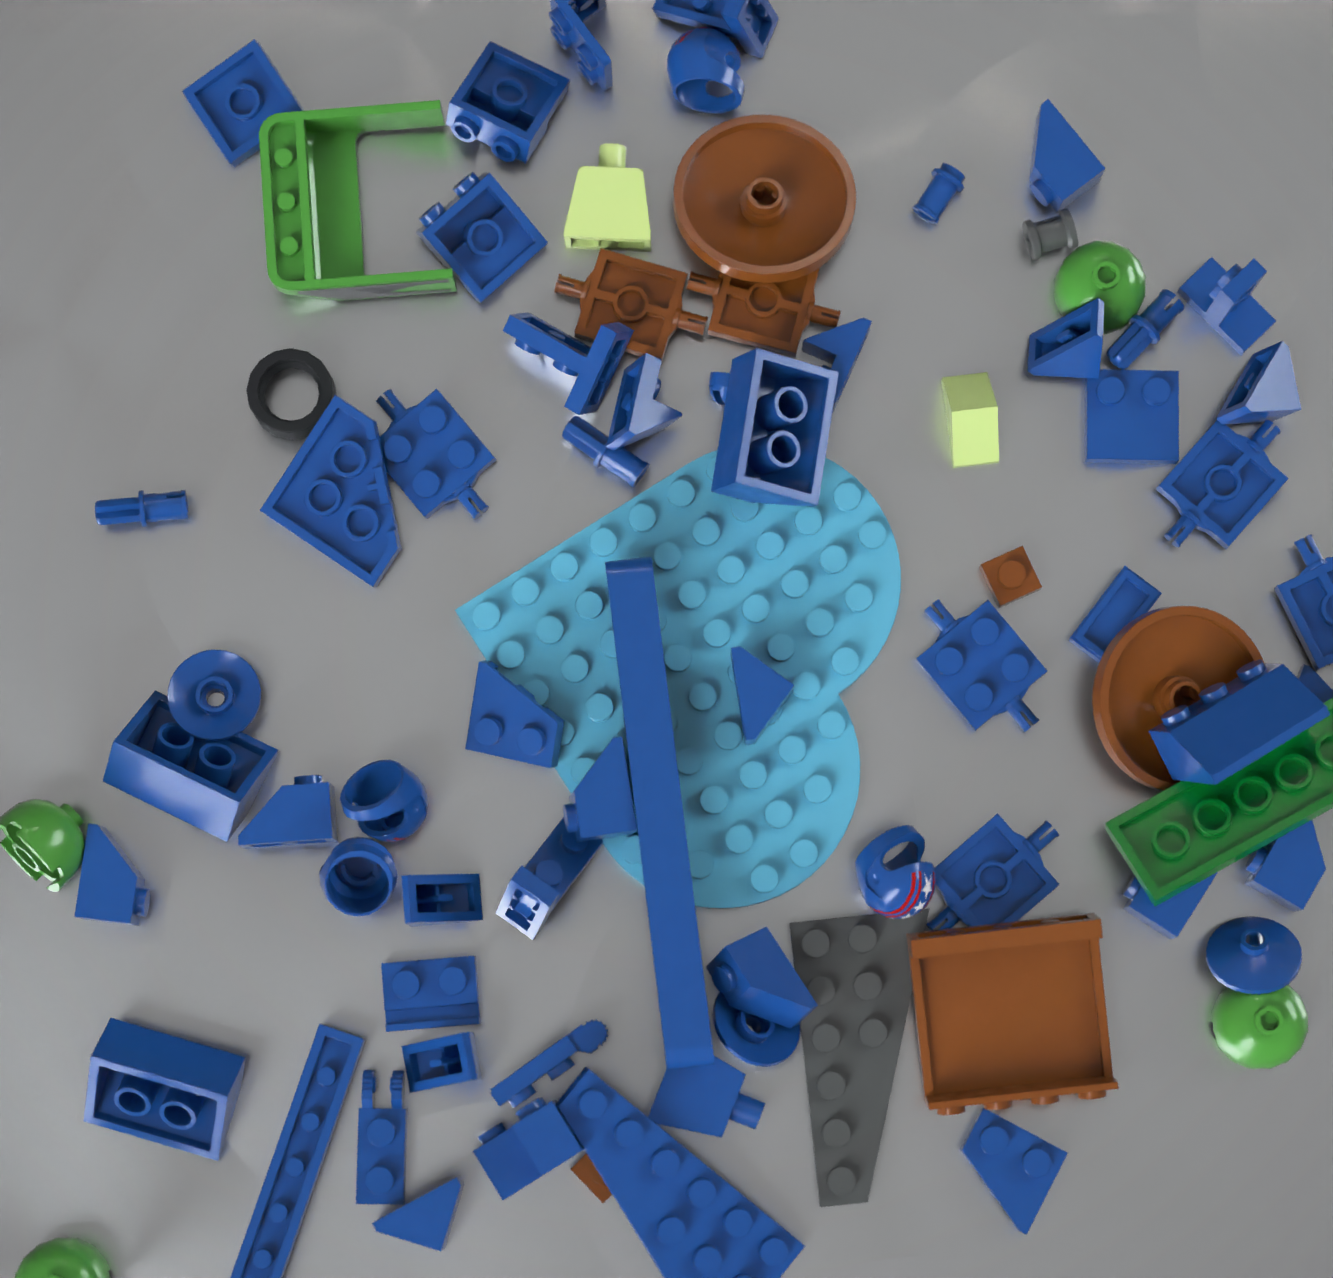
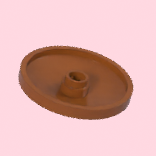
(764, 198)
(1157, 666)

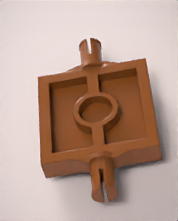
(635, 294)
(763, 313)

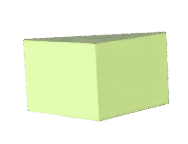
(971, 419)

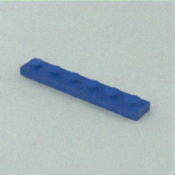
(299, 1154)

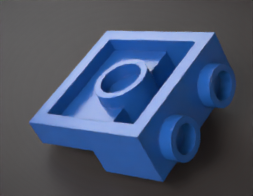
(506, 103)
(480, 234)

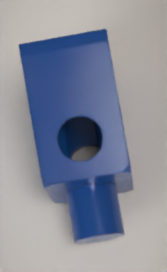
(704, 1099)

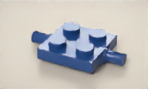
(433, 454)
(1222, 483)
(1310, 603)
(981, 665)
(994, 876)

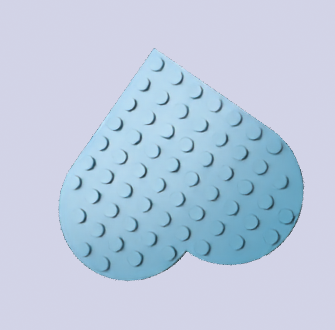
(785, 583)

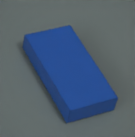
(1119, 605)

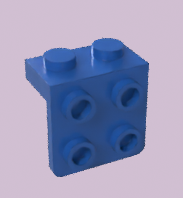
(570, 31)

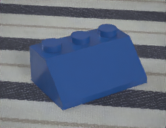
(774, 430)
(1235, 723)
(188, 776)
(163, 1088)

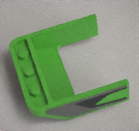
(315, 202)

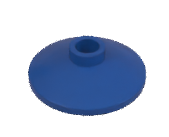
(208, 674)
(1254, 955)
(763, 1047)

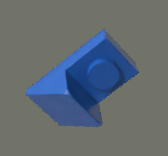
(840, 348)
(636, 409)

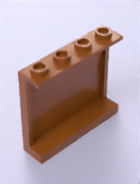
(1011, 1013)

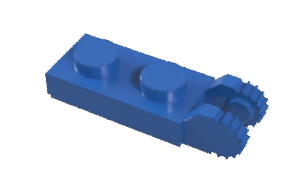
(552, 1061)
(381, 1144)

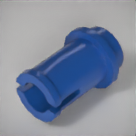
(939, 192)

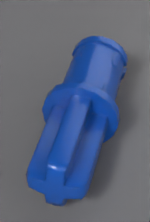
(1144, 330)
(594, 442)
(143, 508)

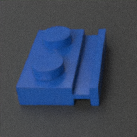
(430, 993)

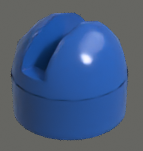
(718, 386)

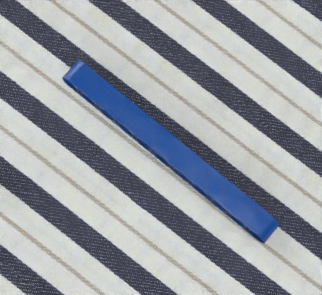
(659, 814)

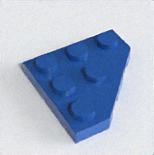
(340, 494)

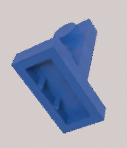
(746, 20)
(1226, 301)
(593, 364)
(545, 880)

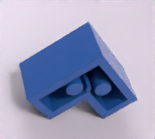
(527, 1148)

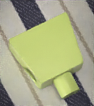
(609, 205)

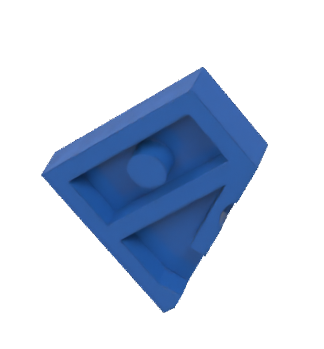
(511, 722)
(1013, 1165)

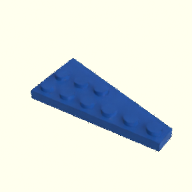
(672, 1199)

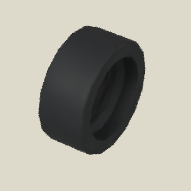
(272, 365)

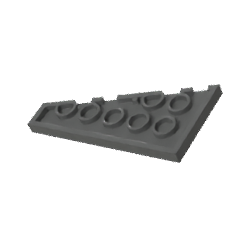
(852, 1040)

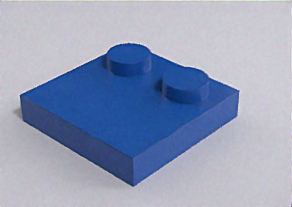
(238, 99)
(1132, 417)

